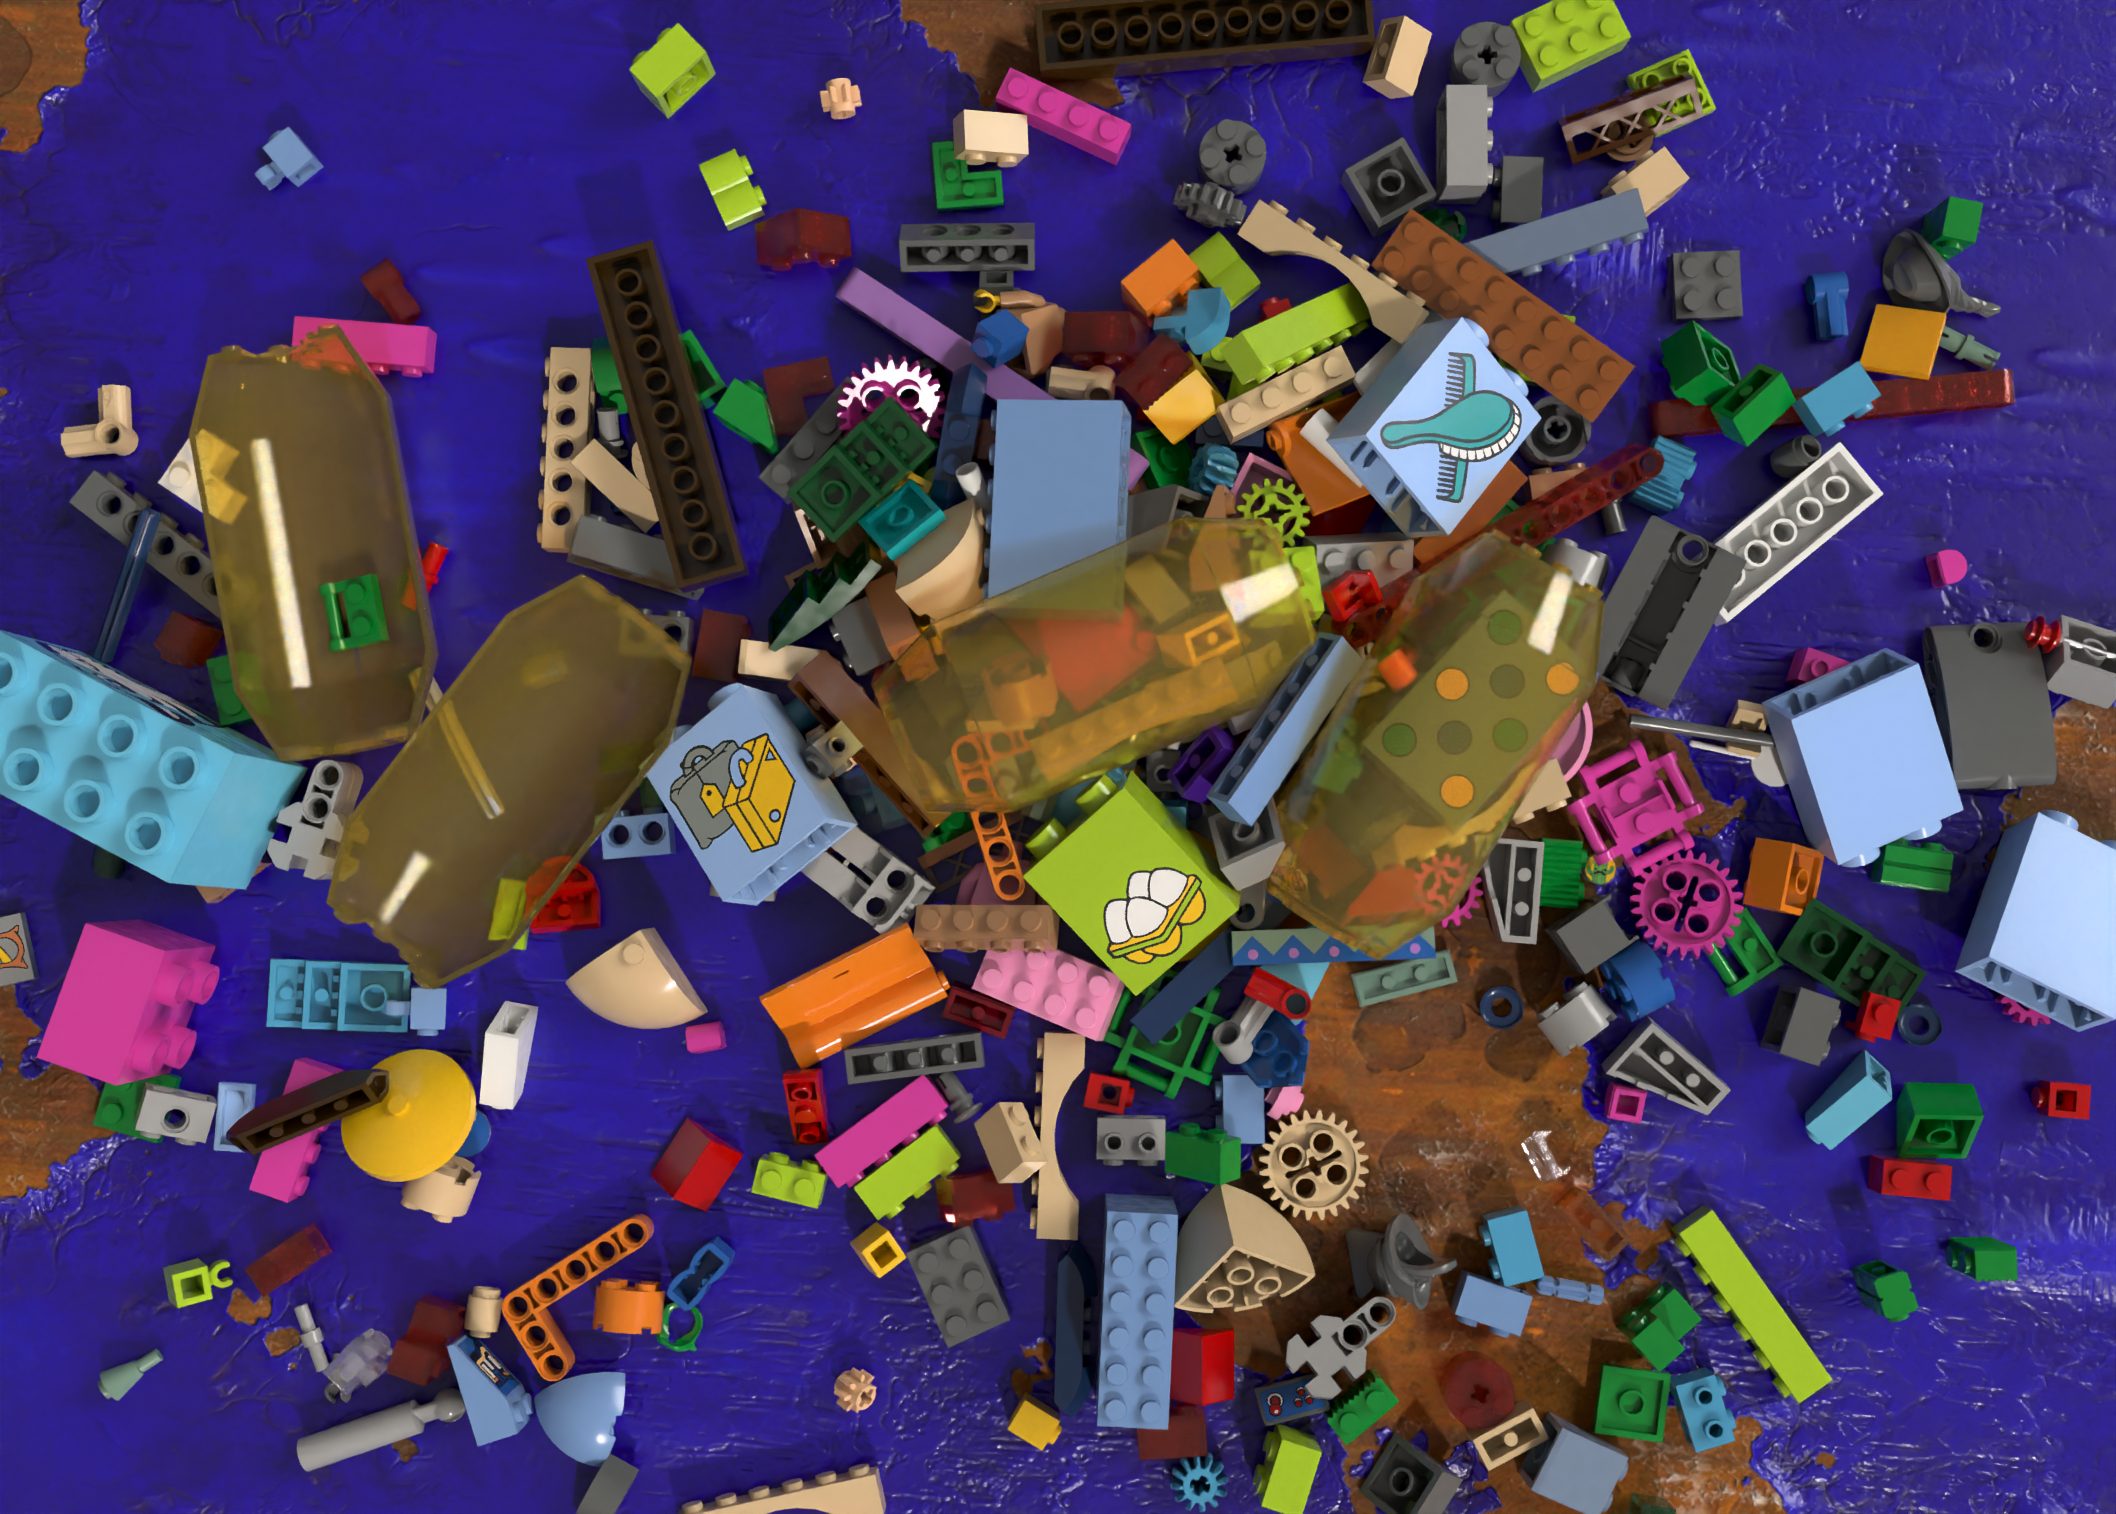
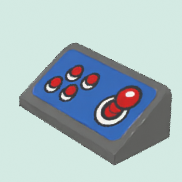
(1288, 1400)

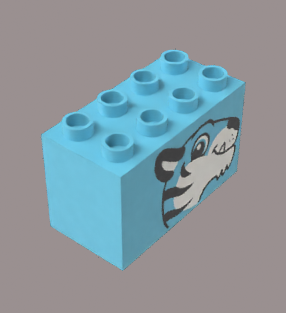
(135, 767)

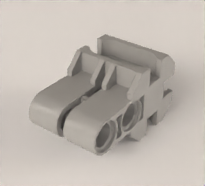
(315, 831)
(856, 891)
(1331, 1350)

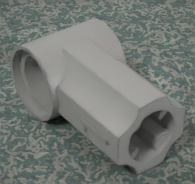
(1236, 1034)

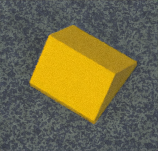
(1186, 403)

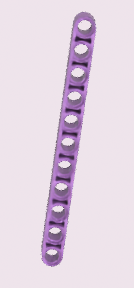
(943, 345)

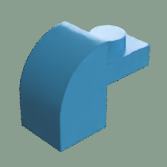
(1202, 325)

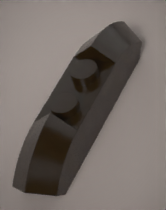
(308, 1109)

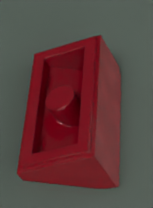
(978, 1010)

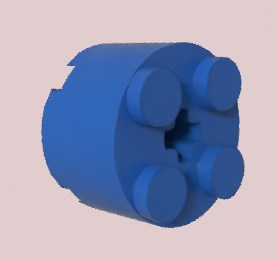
(1637, 981)

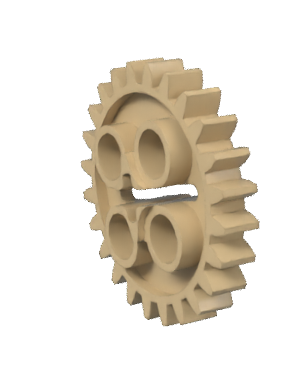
(1325, 1193)

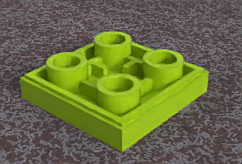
(1665, 69)

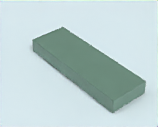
(1403, 978)

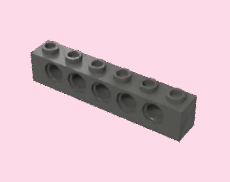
(96, 502)

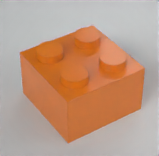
(1160, 284)

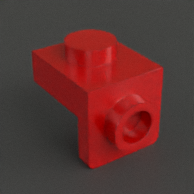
(1351, 592)
(1875, 1017)

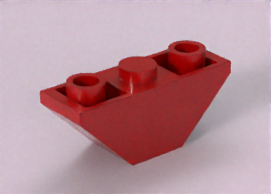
(807, 1105)

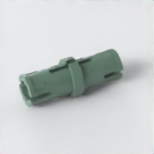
(1967, 348)

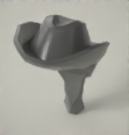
(1922, 279)

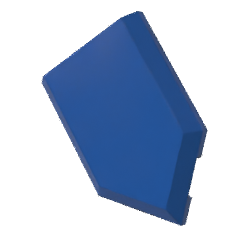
(1277, 1054)

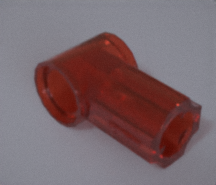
(388, 287)

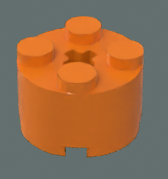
(628, 1308)

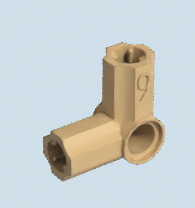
(1082, 385)
(114, 417)

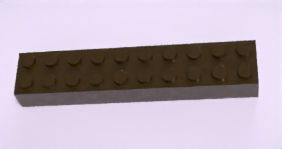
(1184, 35)
(667, 416)

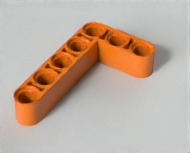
(995, 869)
(566, 1281)

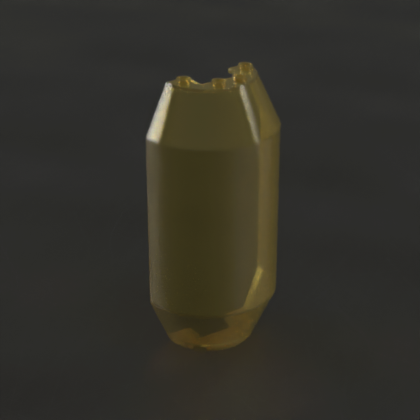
(302, 493)
(1096, 664)
(553, 726)
(1436, 743)

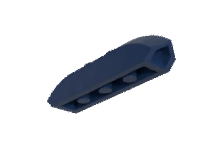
(958, 434)
(1074, 1284)

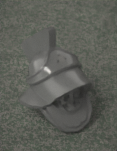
(1395, 1261)

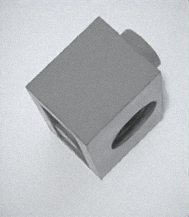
(159, 1100)

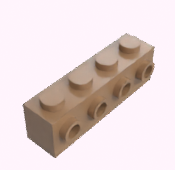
(987, 928)

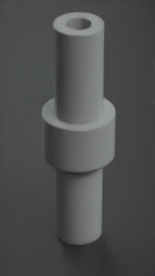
(311, 1337)

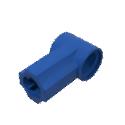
(1828, 296)

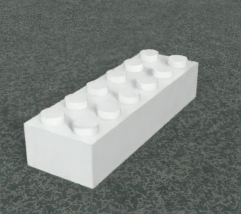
(1794, 524)

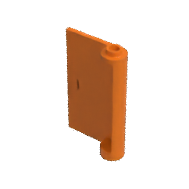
(1310, 470)

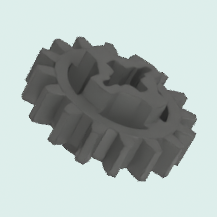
(1210, 204)

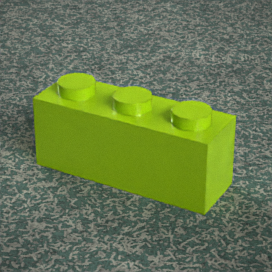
(908, 1172)

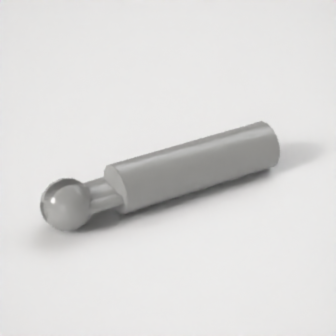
(377, 1429)

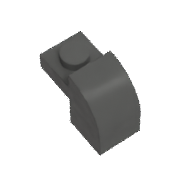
(608, 1487)

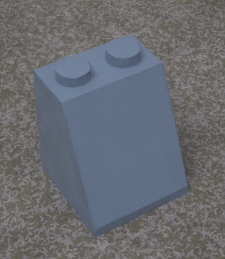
(1574, 1467)

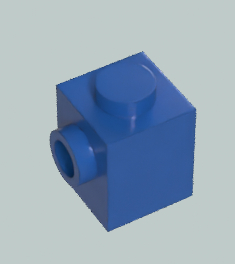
(999, 338)

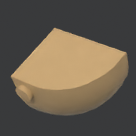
(947, 565)
(638, 985)
(1237, 1254)

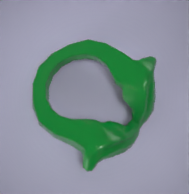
(687, 1341)

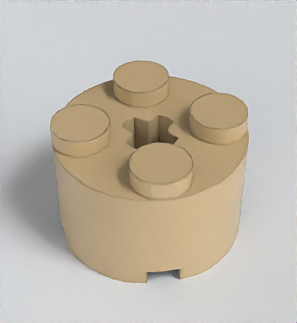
(444, 1191)

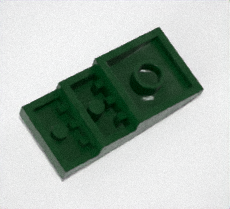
(862, 469)
(822, 596)
(1847, 958)

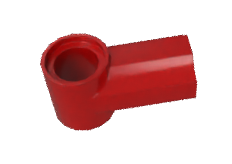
(1274, 992)

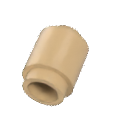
(483, 1311)

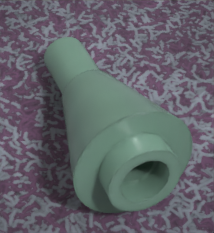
(119, 1379)

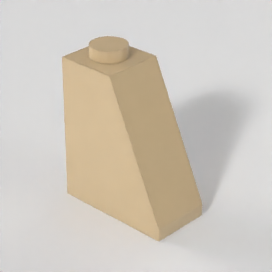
(763, 664)

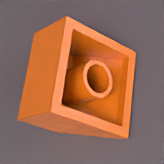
(1782, 876)

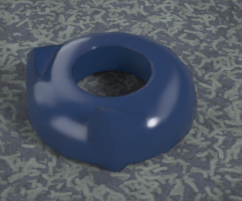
(1932, 1019)
(1501, 1022)

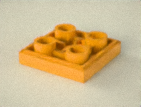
(1903, 341)

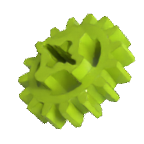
(1269, 500)

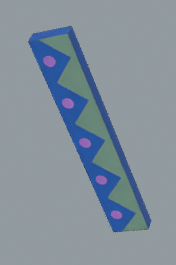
(1312, 946)

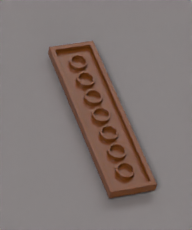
(1517, 322)

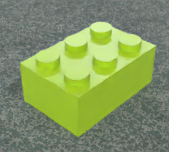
(1567, 38)

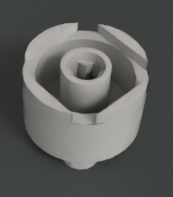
(1586, 566)
(1576, 1019)

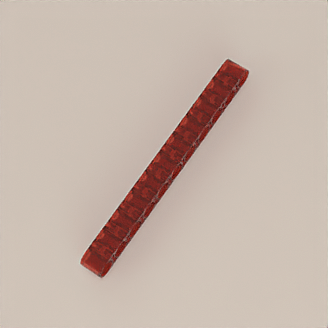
(1897, 399)
(1542, 526)

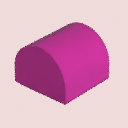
(1946, 567)
(705, 1037)
(1624, 1102)

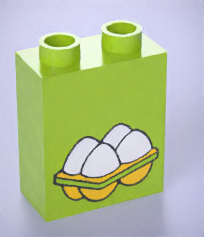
(1130, 880)

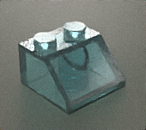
(868, 803)

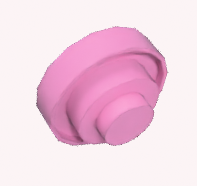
(1283, 1100)

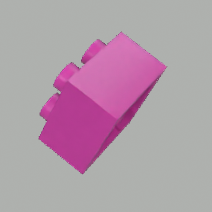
(129, 1001)

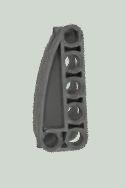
(1662, 611)
(1990, 705)

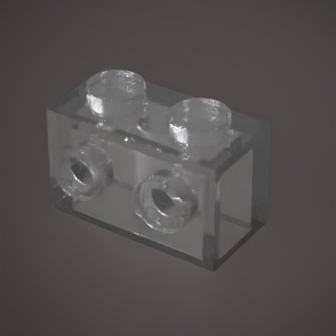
(360, 1361)

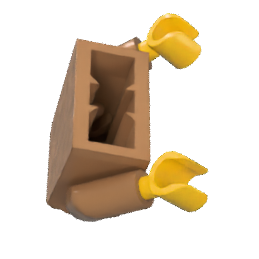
(1044, 324)

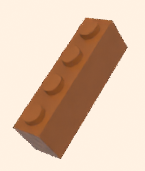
(1489, 503)

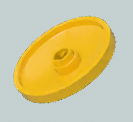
(417, 1121)

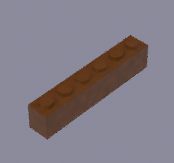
(836, 697)

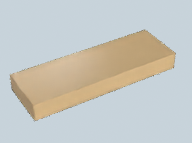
(617, 484)

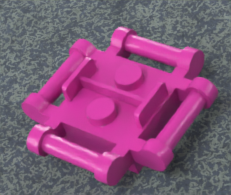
(1635, 808)

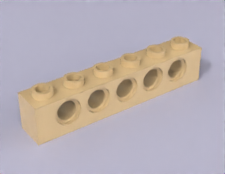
(558, 367)

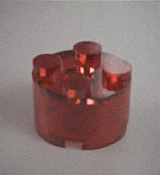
(1495, 1394)

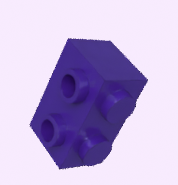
(1203, 764)

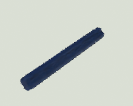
(126, 585)

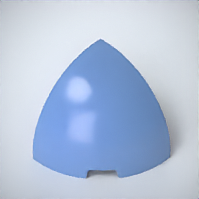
(581, 1414)

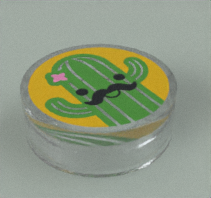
(1599, 874)

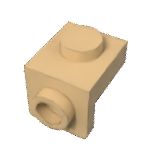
(1746, 717)

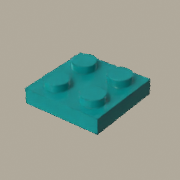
(902, 520)

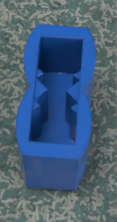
(704, 1269)

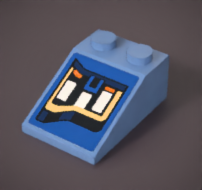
(489, 1391)

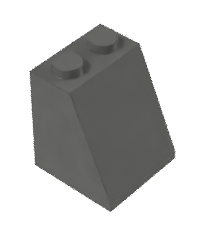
(1161, 506)

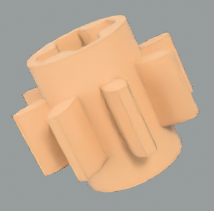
(840, 98)
(855, 1390)

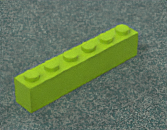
(1297, 334)
(1750, 1304)

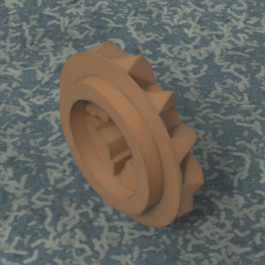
(1628, 153)

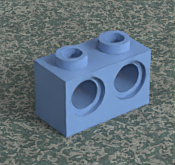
(638, 842)

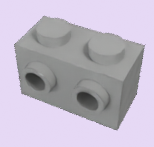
(1130, 1139)

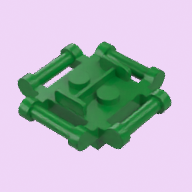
(1174, 1049)

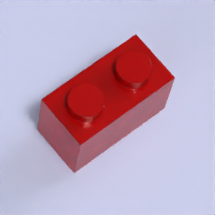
(1910, 1177)

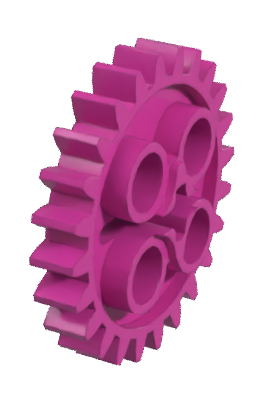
(891, 381)
(1715, 914)

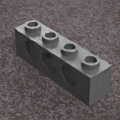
(967, 247)
(914, 1057)

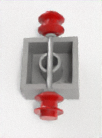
(2076, 658)

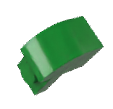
(606, 375)

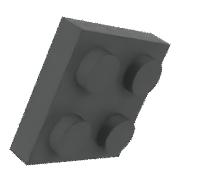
(1706, 286)

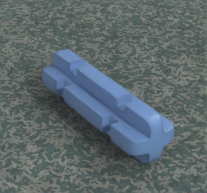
(1570, 1290)

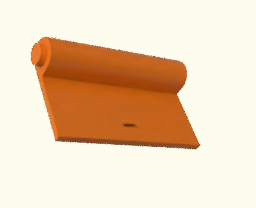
(855, 995)

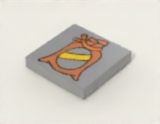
(16, 951)

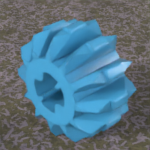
(1212, 467)
(1203, 1492)

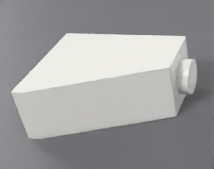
(507, 1055)

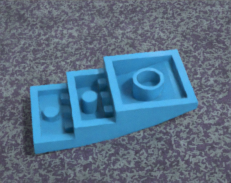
(336, 995)

